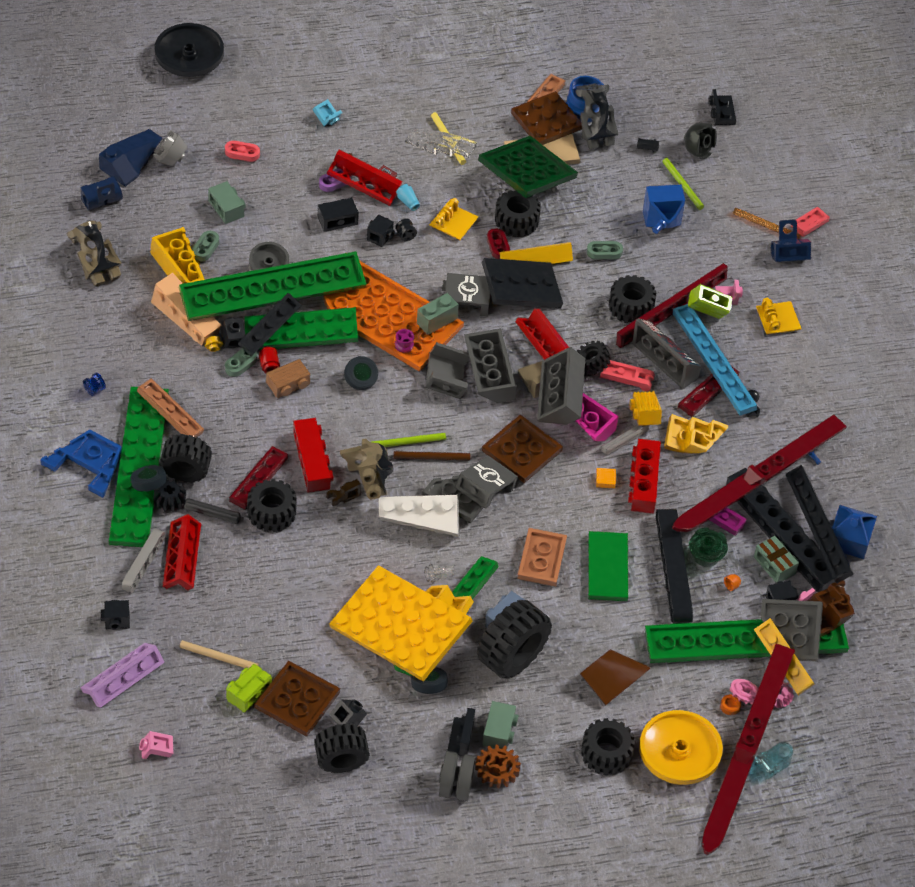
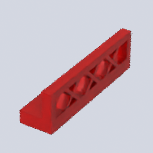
(366, 174)
(542, 334)
(185, 551)

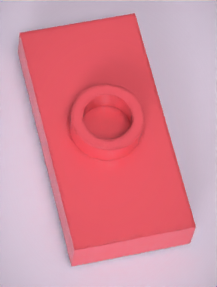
(811, 221)

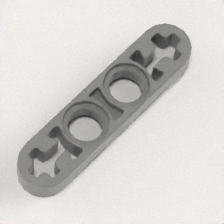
(143, 560)

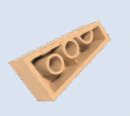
(169, 301)

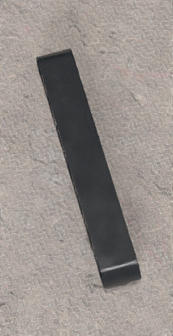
(674, 567)

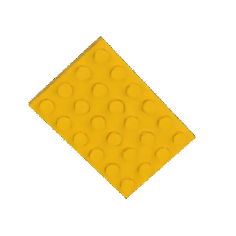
(401, 623)

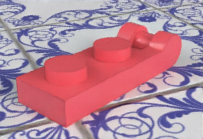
(628, 375)

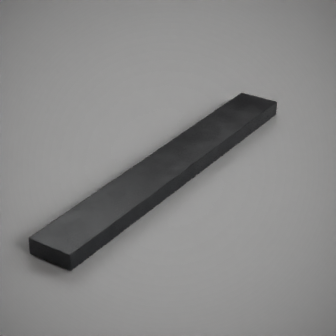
(819, 524)

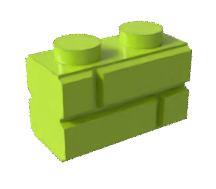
(710, 301)
(248, 687)

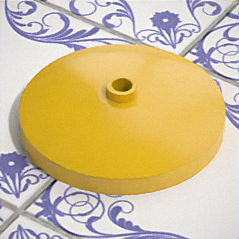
(680, 747)

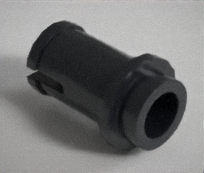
(648, 144)

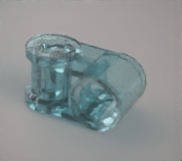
(772, 762)

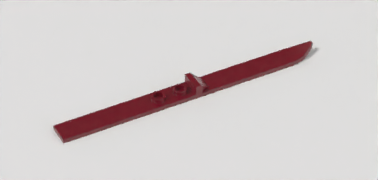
(759, 474)
(746, 748)

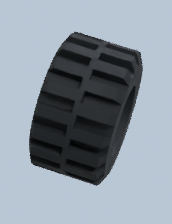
(517, 214)
(627, 289)
(186, 458)
(268, 493)
(341, 748)
(605, 760)

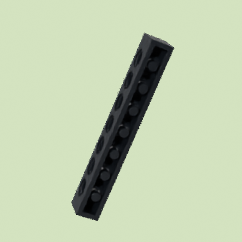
(776, 522)

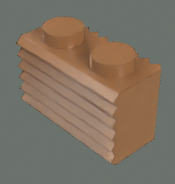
(288, 378)

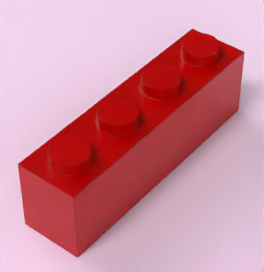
(311, 455)

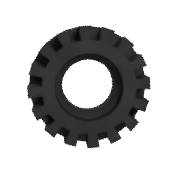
(600, 354)

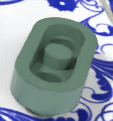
(204, 249)
(604, 250)
(243, 362)

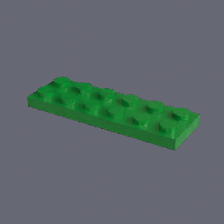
(311, 328)

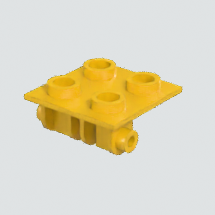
(453, 220)
(778, 317)

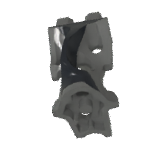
(600, 126)

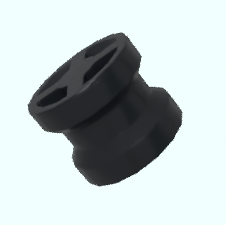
(406, 230)

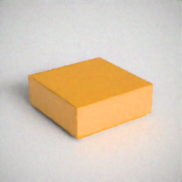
(605, 478)

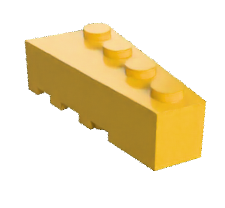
(175, 255)

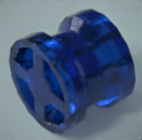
(94, 384)

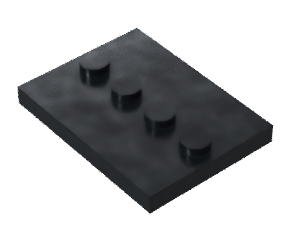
(522, 283)

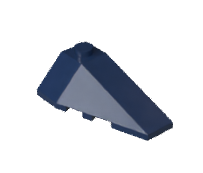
(128, 156)

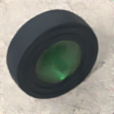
(361, 373)
(148, 478)
(434, 683)

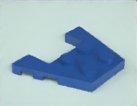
(92, 453)

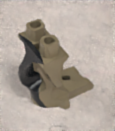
(100, 263)
(372, 468)

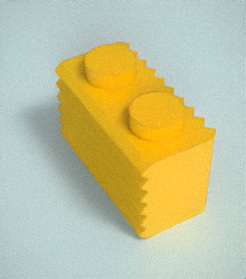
(646, 408)

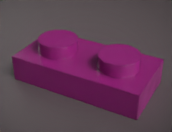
(729, 521)

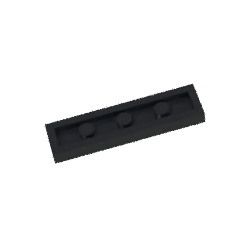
(269, 324)

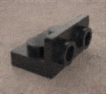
(722, 109)
(461, 733)

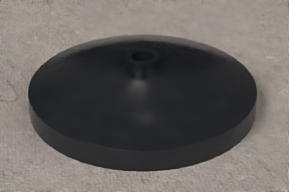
(189, 49)

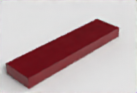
(701, 395)
(264, 469)

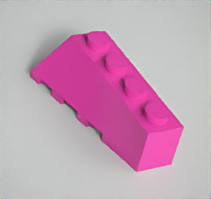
(597, 419)

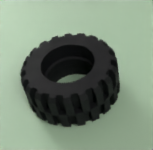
(514, 639)

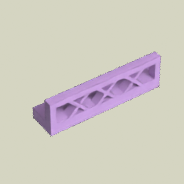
(123, 674)

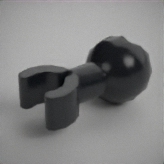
(755, 395)

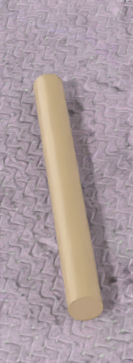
(216, 654)

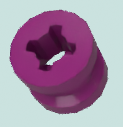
(404, 340)

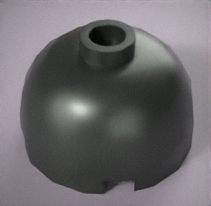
(700, 139)

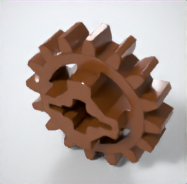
(496, 768)

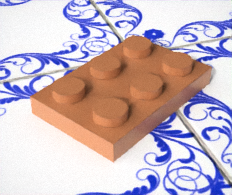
(542, 557)

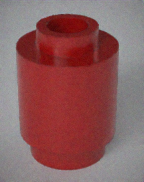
(268, 359)

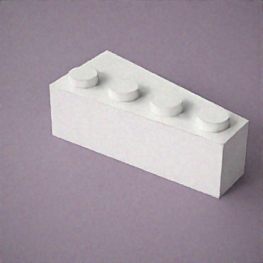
(430, 513)

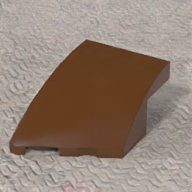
(835, 607)
(612, 675)

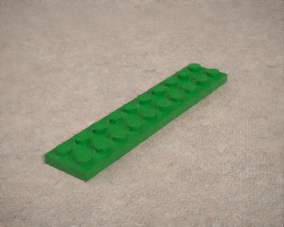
(270, 285)
(140, 448)
(720, 641)

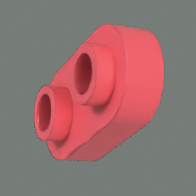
(242, 151)

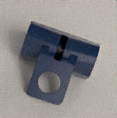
(101, 193)
(788, 246)

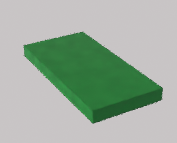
(607, 566)

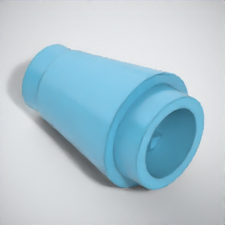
(407, 196)

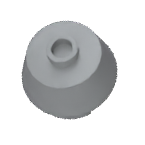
(170, 149)

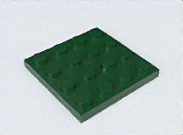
(527, 166)

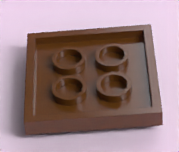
(547, 118)
(522, 448)
(297, 698)

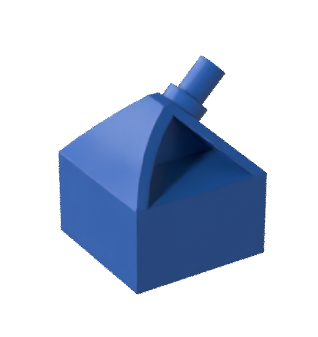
(663, 206)
(854, 530)

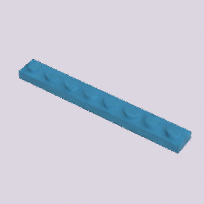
(714, 359)

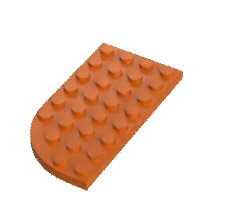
(384, 310)

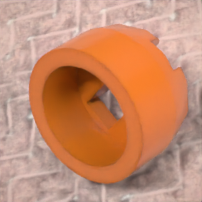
(732, 582)

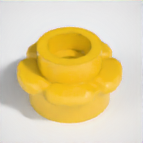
(213, 343)

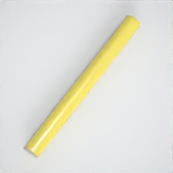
(442, 128)

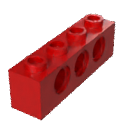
(645, 476)

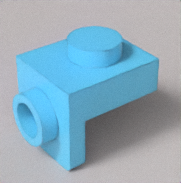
(327, 113)

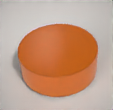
(730, 705)

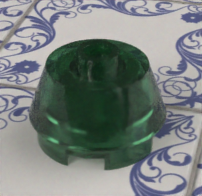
(708, 546)

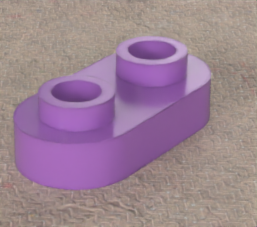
(329, 183)

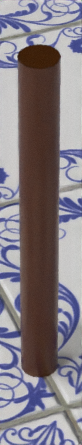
(431, 455)

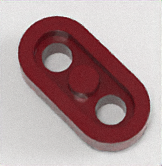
(497, 242)

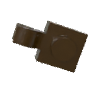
(347, 492)

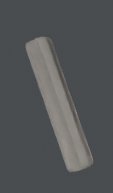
(624, 438)

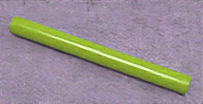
(685, 186)
(412, 440)

